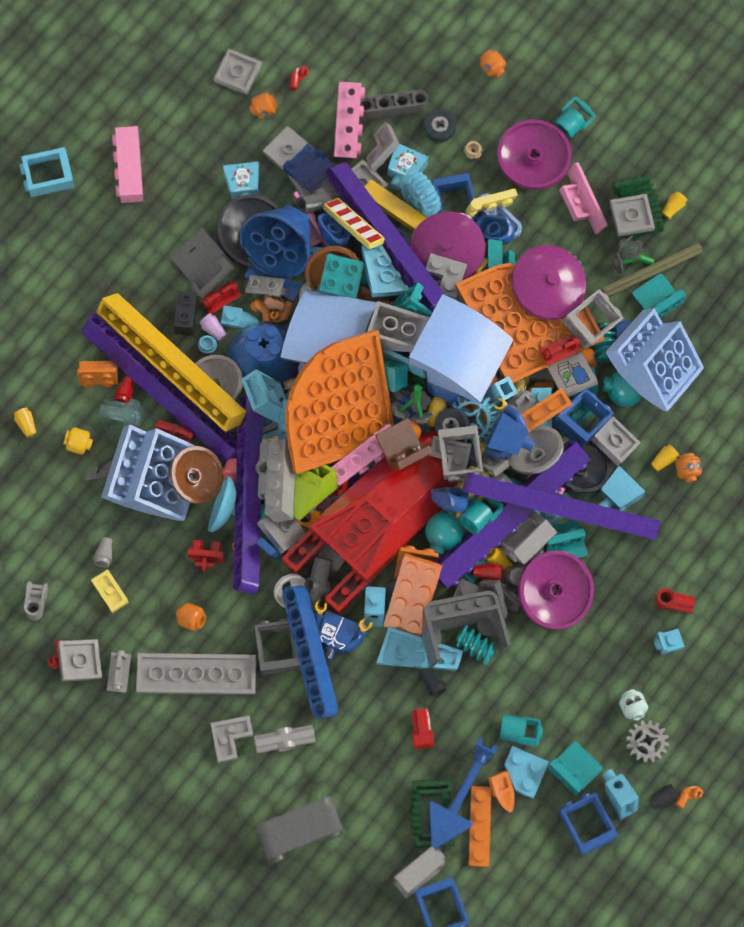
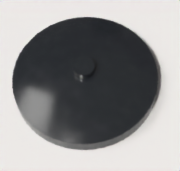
(231, 221)

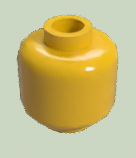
(78, 441)

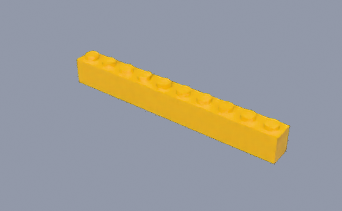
(171, 362)

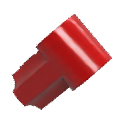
(677, 601)
(421, 734)

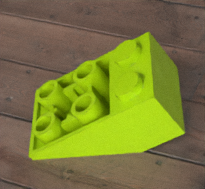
(312, 488)

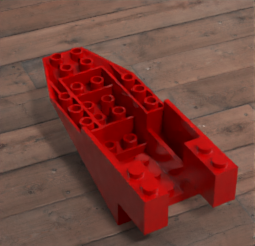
(372, 523)

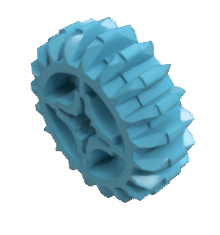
(420, 193)
(481, 423)

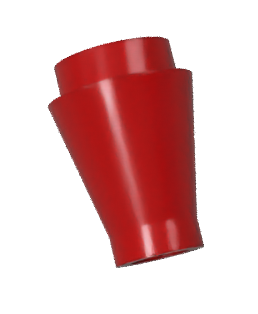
(124, 391)
(489, 571)

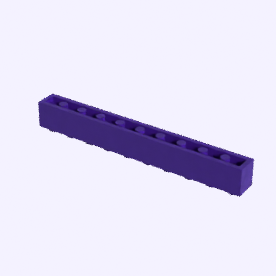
(476, 546)

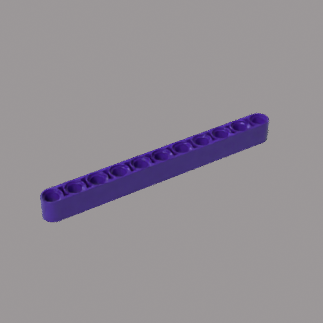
(400, 253)
(159, 387)
(247, 501)
(560, 505)

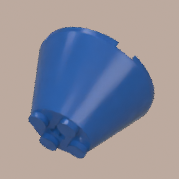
(278, 241)
(260, 349)

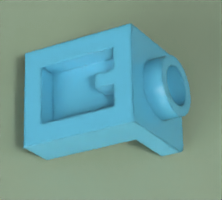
(668, 641)

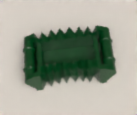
(637, 186)
(423, 793)

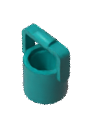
(571, 120)
(479, 514)
(514, 728)

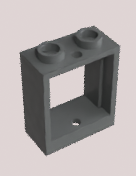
(280, 665)

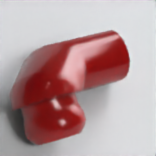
(296, 76)
(54, 661)

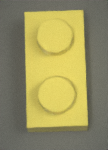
(110, 591)

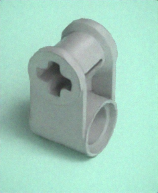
(35, 597)

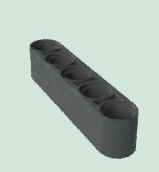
(392, 101)

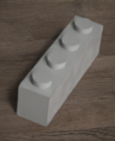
(279, 482)

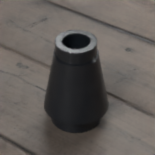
(433, 683)
(664, 796)

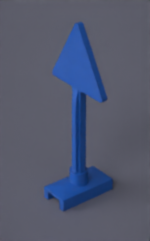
(445, 822)

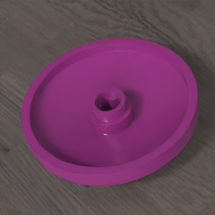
(534, 154)
(451, 237)
(548, 282)
(555, 590)

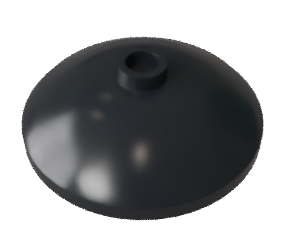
(594, 474)

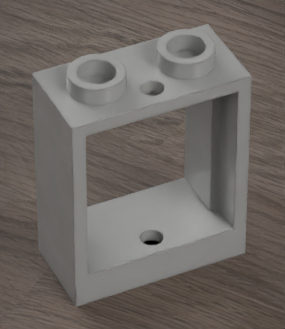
(579, 330)
(458, 434)
(527, 539)
(419, 872)

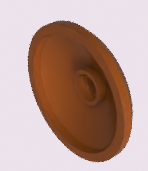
(317, 261)
(206, 474)

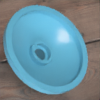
(223, 505)

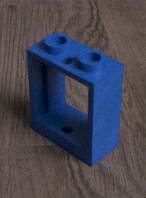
(454, 183)
(573, 430)
(597, 842)
(436, 888)

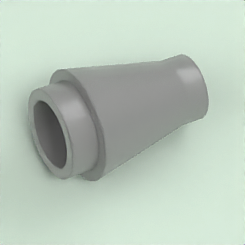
(103, 554)

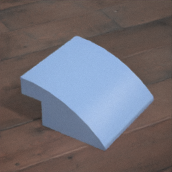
(322, 321)
(460, 349)
(656, 358)
(142, 473)

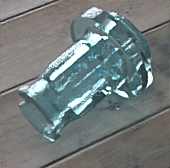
(129, 413)

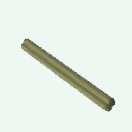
(652, 270)

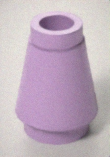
(213, 327)

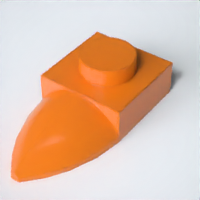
(502, 789)

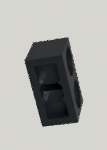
(185, 313)

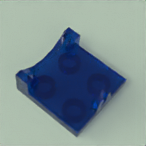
(308, 167)

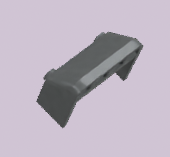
(454, 612)
(298, 828)

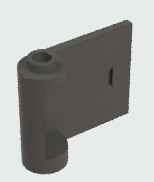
(203, 262)

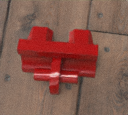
(197, 553)

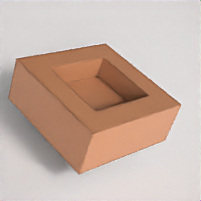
(274, 302)

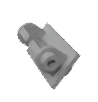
(266, 286)
(521, 401)
(119, 671)

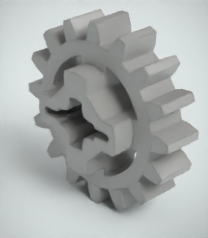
(655, 740)

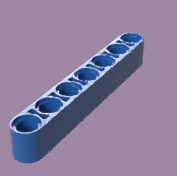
(310, 652)

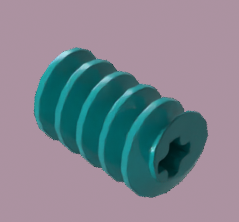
(603, 346)
(476, 645)

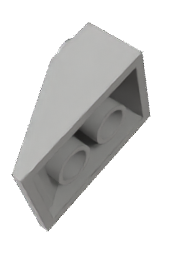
(397, 327)

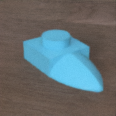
(237, 318)

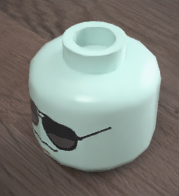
(633, 705)

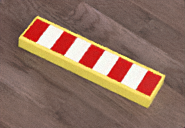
(353, 223)

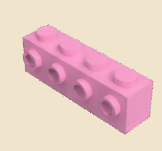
(348, 120)
(128, 164)

